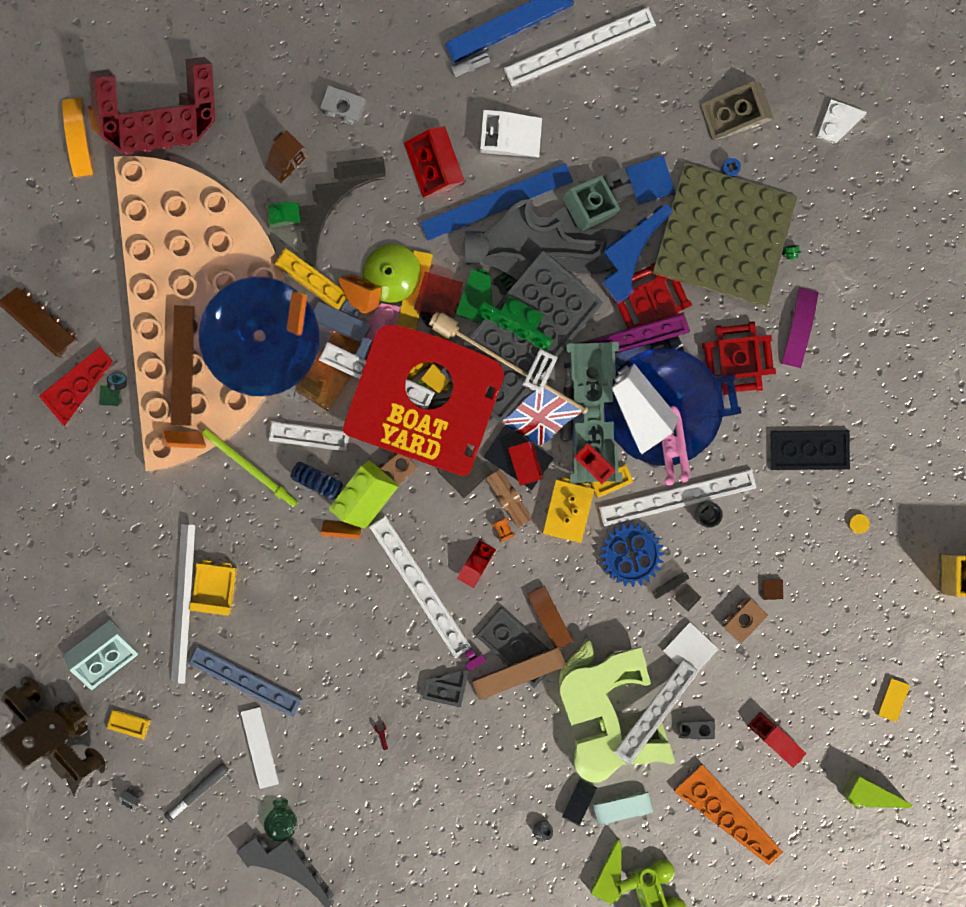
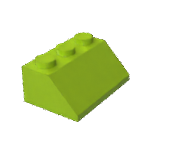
(364, 496)

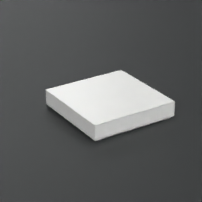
(691, 647)

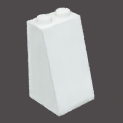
(643, 408)

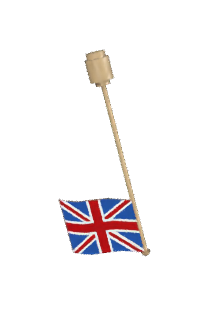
(539, 414)

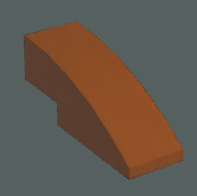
(550, 617)

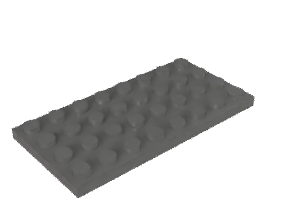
(566, 310)

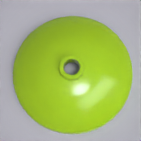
(404, 275)

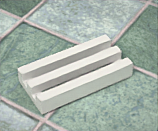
(533, 386)

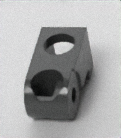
(697, 729)

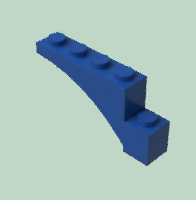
(626, 252)

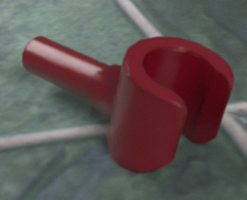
(382, 736)

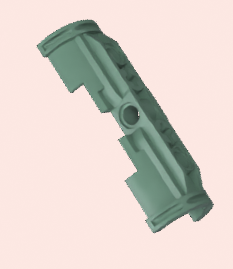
(603, 359)

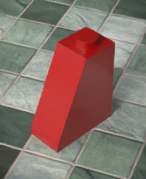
(777, 739)

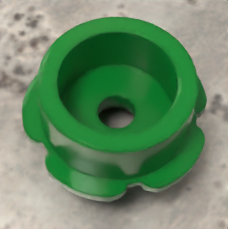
(791, 251)

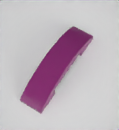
(800, 328)

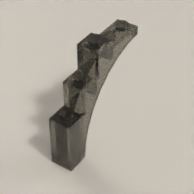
(351, 176)

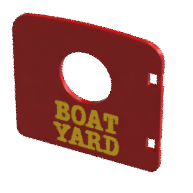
(438, 436)

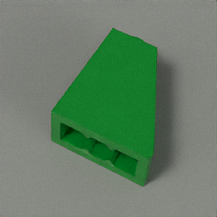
(476, 292)

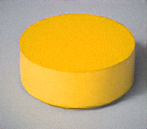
(859, 523)

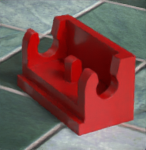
(525, 463)

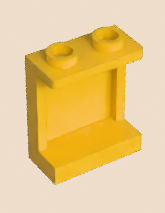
(214, 588)

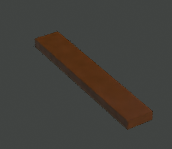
(182, 365)

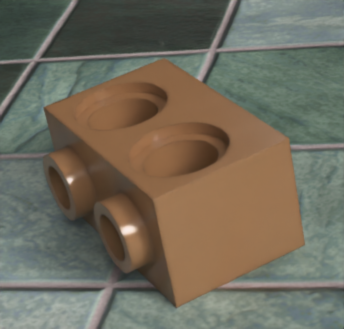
(398, 475)

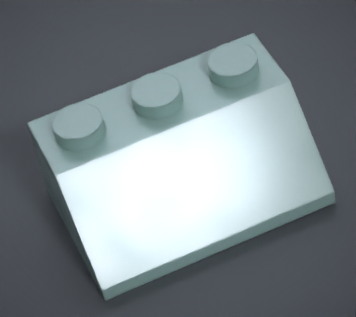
(100, 655)

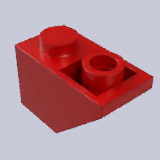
(476, 564)

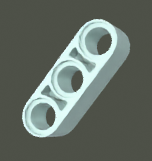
(623, 807)

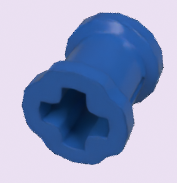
(737, 166)

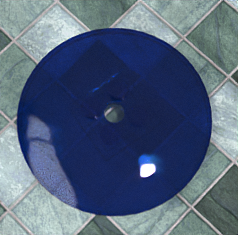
(230, 343)

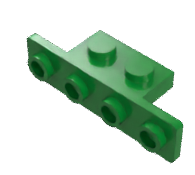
(518, 319)

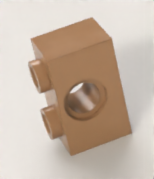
(756, 617)

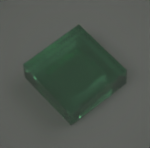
(109, 397)

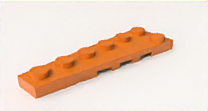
(715, 803)

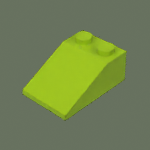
(866, 793)

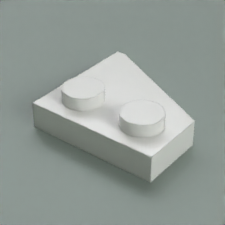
(838, 121)

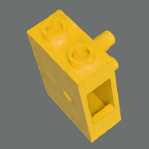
(568, 510)

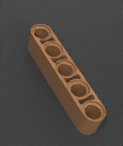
(518, 673)

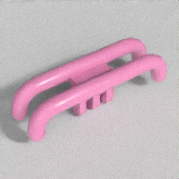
(673, 448)

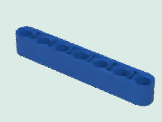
(504, 27)

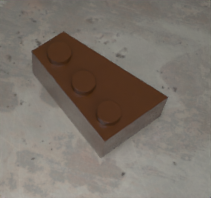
(285, 156)

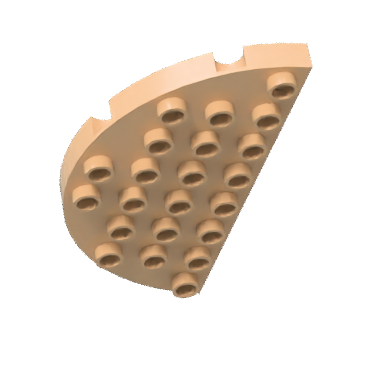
(181, 248)

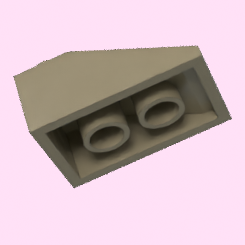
(737, 110)

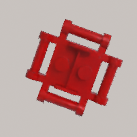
(652, 299)
(740, 356)

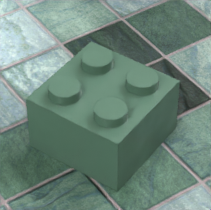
(591, 203)

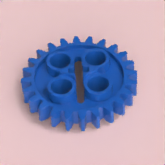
(649, 549)

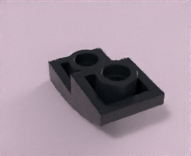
(579, 802)

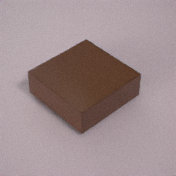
(772, 589)

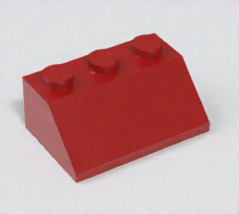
(434, 161)

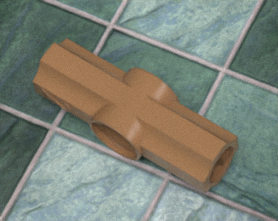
(509, 498)

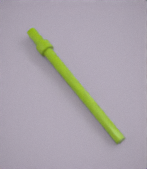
(279, 491)

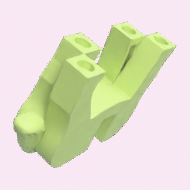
(585, 698)

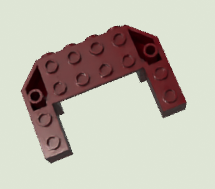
(158, 126)

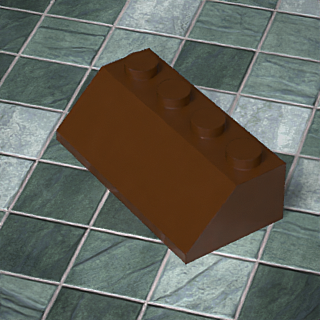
(38, 322)

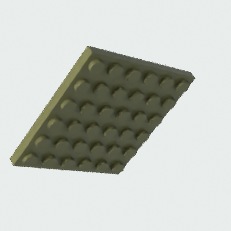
(725, 235)

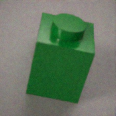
(282, 214)

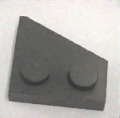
(447, 688)

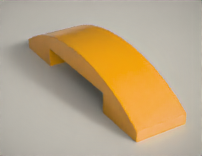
(76, 137)

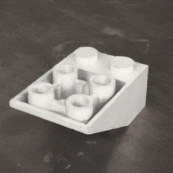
(510, 134)

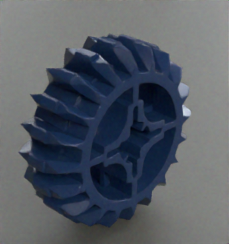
(316, 480)

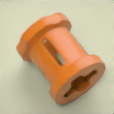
(503, 529)

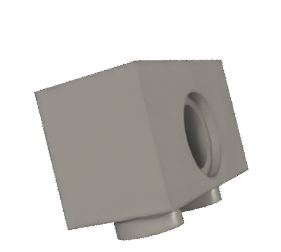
(334, 97)

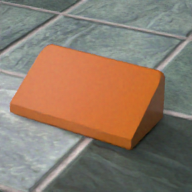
(297, 312)
(183, 439)
(340, 529)

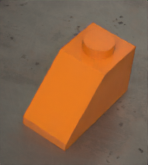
(361, 293)

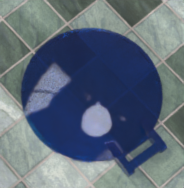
(682, 383)

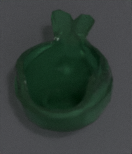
(280, 822)

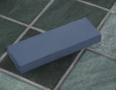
(341, 322)

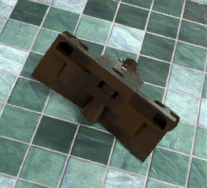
(48, 735)

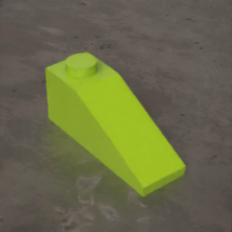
(609, 875)

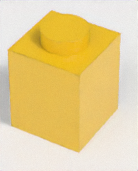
(436, 380)

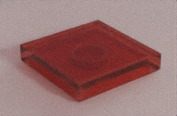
(438, 295)

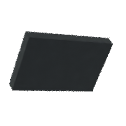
(500, 456)

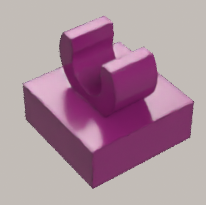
(474, 660)

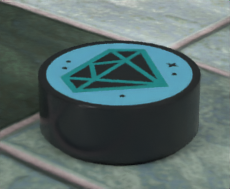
(116, 381)

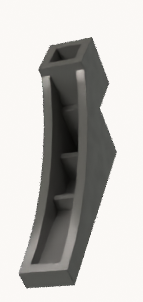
(287, 861)

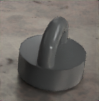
(543, 831)

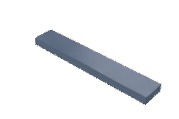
(245, 681)

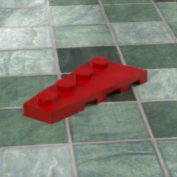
(71, 390)

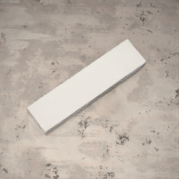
(308, 436)
(260, 747)

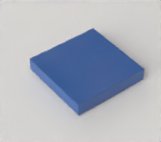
(650, 180)

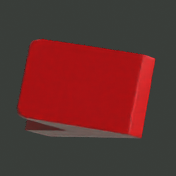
(594, 463)

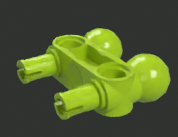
(650, 892)

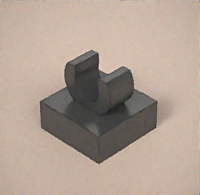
(129, 801)

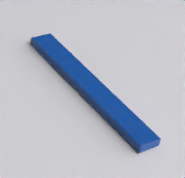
(496, 202)

